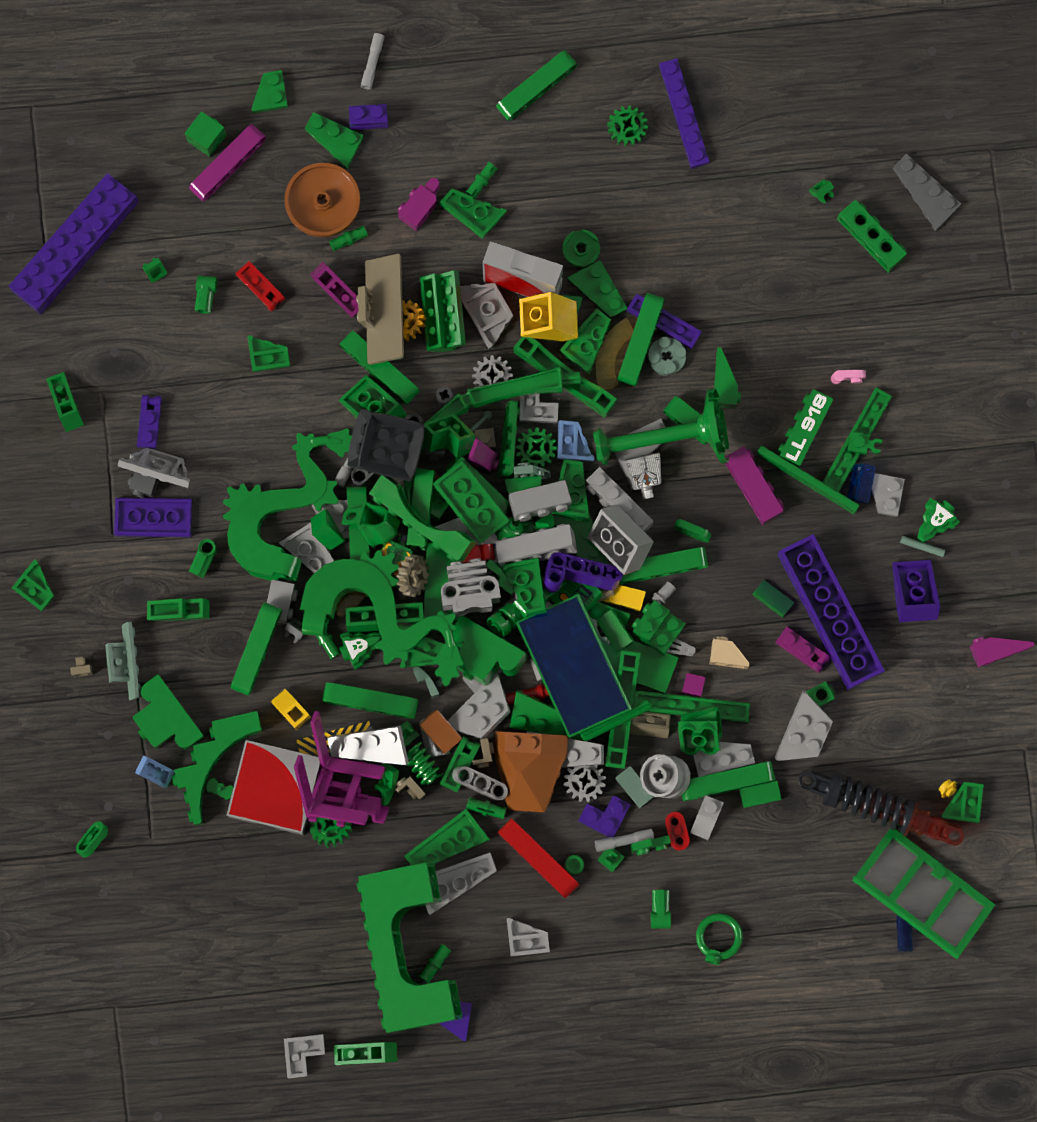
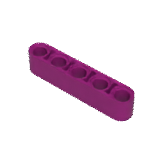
(227, 162)

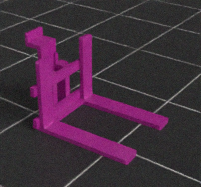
(350, 804)

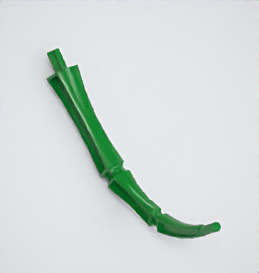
(542, 382)

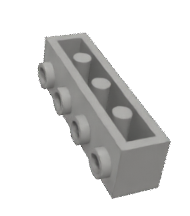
(611, 494)
(537, 545)

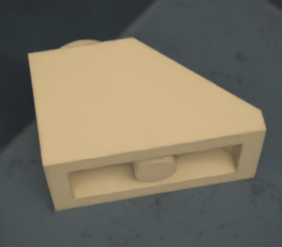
(727, 654)

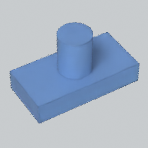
(154, 772)

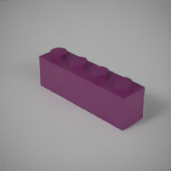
(753, 485)

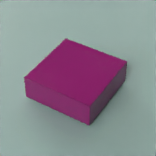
(693, 684)

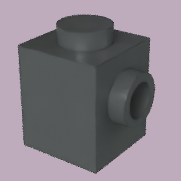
(142, 485)

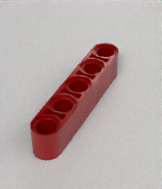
(538, 858)

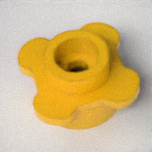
(948, 788)

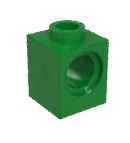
(827, 689)

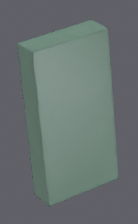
(632, 785)

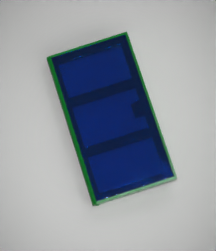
(574, 666)

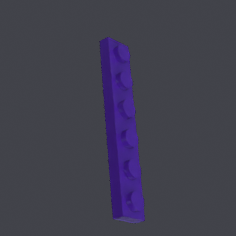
(684, 113)

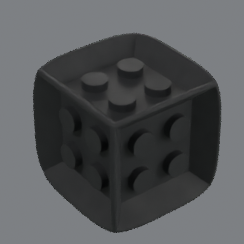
(386, 445)

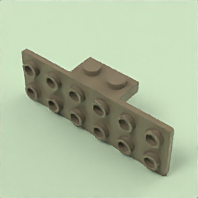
(382, 309)

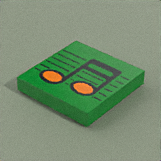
(588, 594)

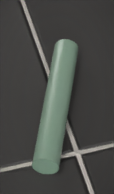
(922, 546)

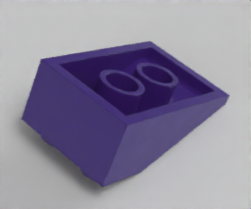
(915, 591)

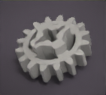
(484, 375)
(593, 782)

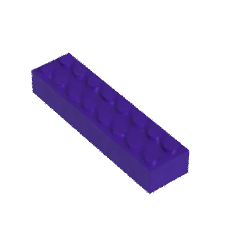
(73, 243)
(830, 612)

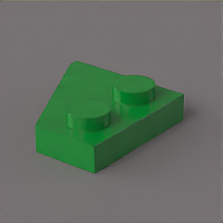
(267, 355)
(34, 586)
(965, 804)

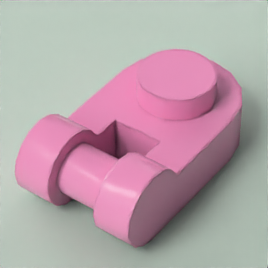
(855, 376)

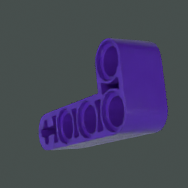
(605, 576)

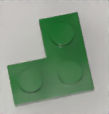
(643, 847)

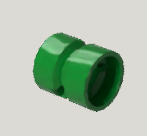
(504, 621)

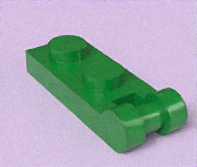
(460, 759)

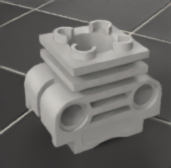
(468, 584)

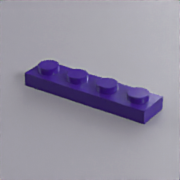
(669, 324)

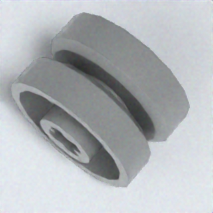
(665, 776)

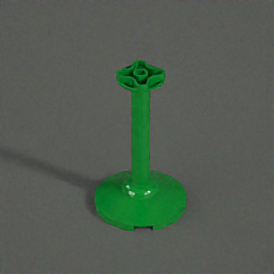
(709, 427)

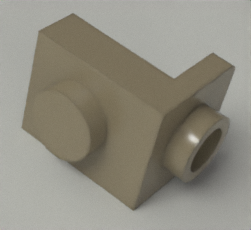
(487, 750)

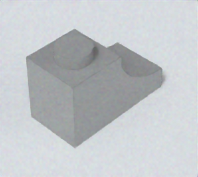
(706, 817)

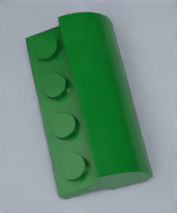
(442, 311)

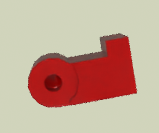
(484, 552)

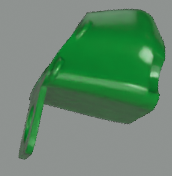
(374, 523)

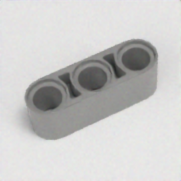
(489, 783)

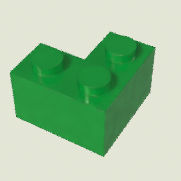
(448, 433)

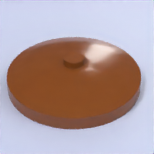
(322, 200)

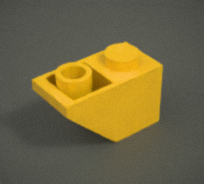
(290, 709)

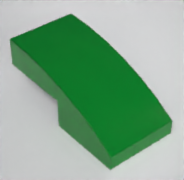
(503, 581)

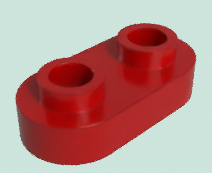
(677, 831)

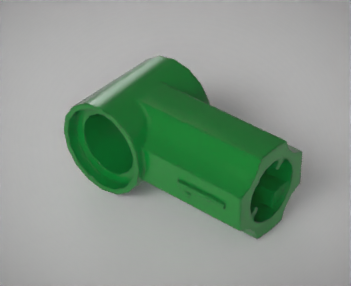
(205, 288)
(203, 560)
(660, 912)

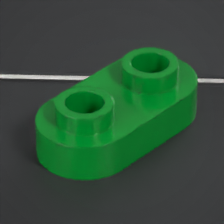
(92, 839)

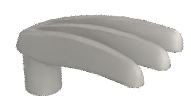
(685, 649)

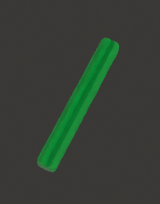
(638, 709)

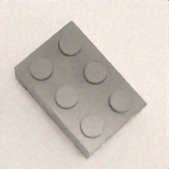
(620, 539)

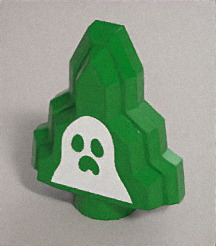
(937, 519)
(358, 647)

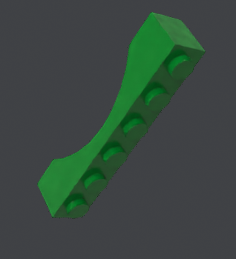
(586, 391)
(392, 495)
(620, 735)

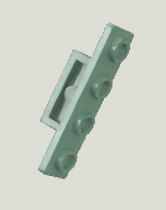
(122, 661)

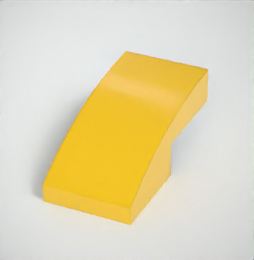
(627, 597)

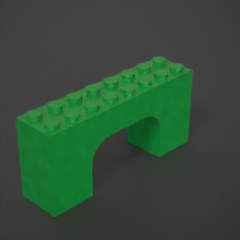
(385, 901)

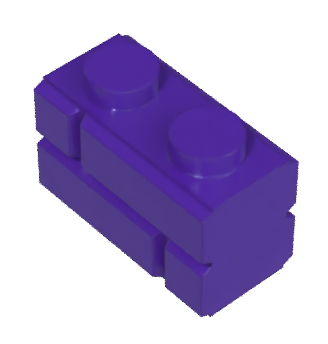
(368, 117)

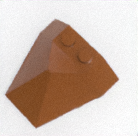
(529, 767)

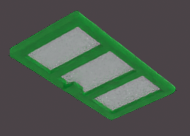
(923, 892)

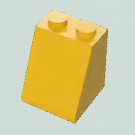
(548, 317)

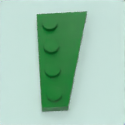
(509, 433)
(537, 717)

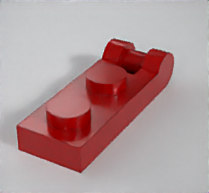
(259, 285)

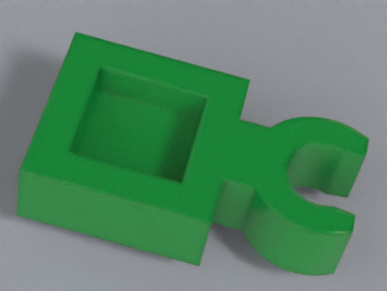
(860, 443)

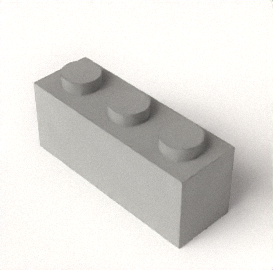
(539, 501)

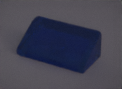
(861, 483)
(904, 935)

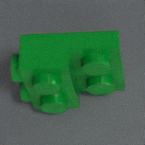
(657, 627)

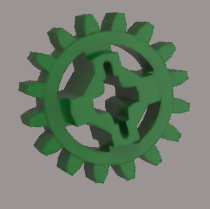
(634, 130)
(542, 442)
(330, 832)

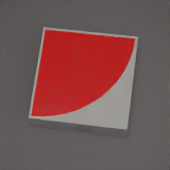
(520, 271)
(268, 787)

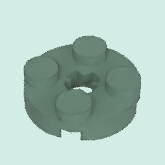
(669, 366)

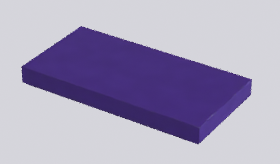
(153, 517)

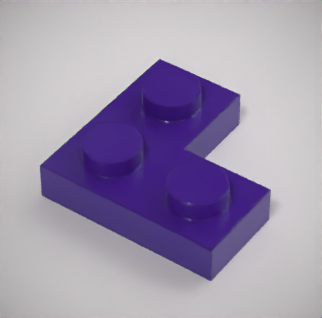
(608, 821)

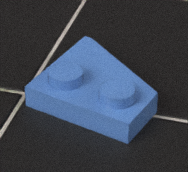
(572, 443)

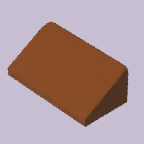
(440, 731)

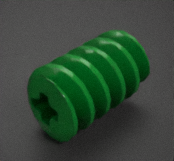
(422, 765)

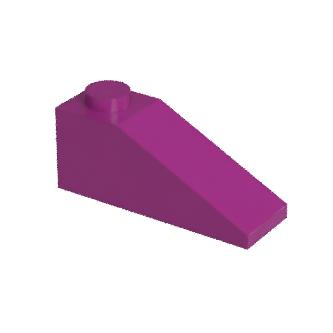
(336, 288)
(483, 458)
(994, 649)

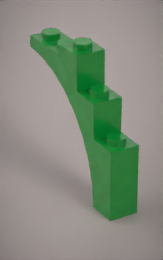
(194, 778)

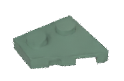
(526, 470)

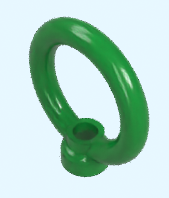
(713, 956)

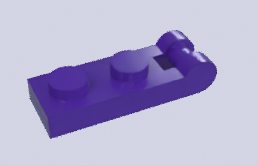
(149, 422)

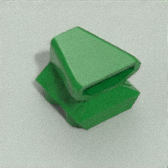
(700, 731)

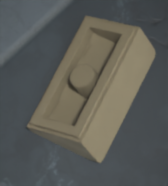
(651, 725)

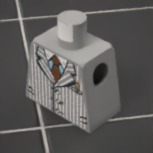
(643, 473)

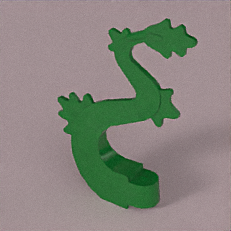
(253, 507)
(375, 580)

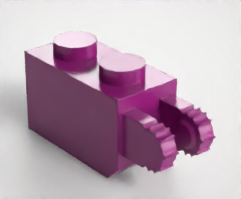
(420, 204)

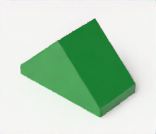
(326, 530)

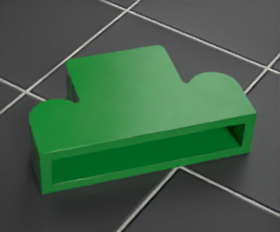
(485, 652)
(165, 718)

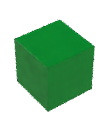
(205, 134)

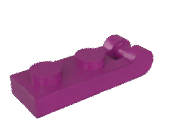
(802, 649)

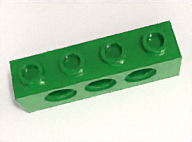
(887, 260)

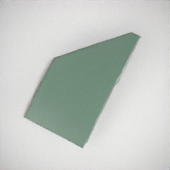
(421, 677)

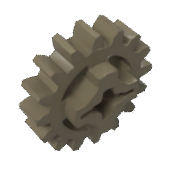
(412, 575)

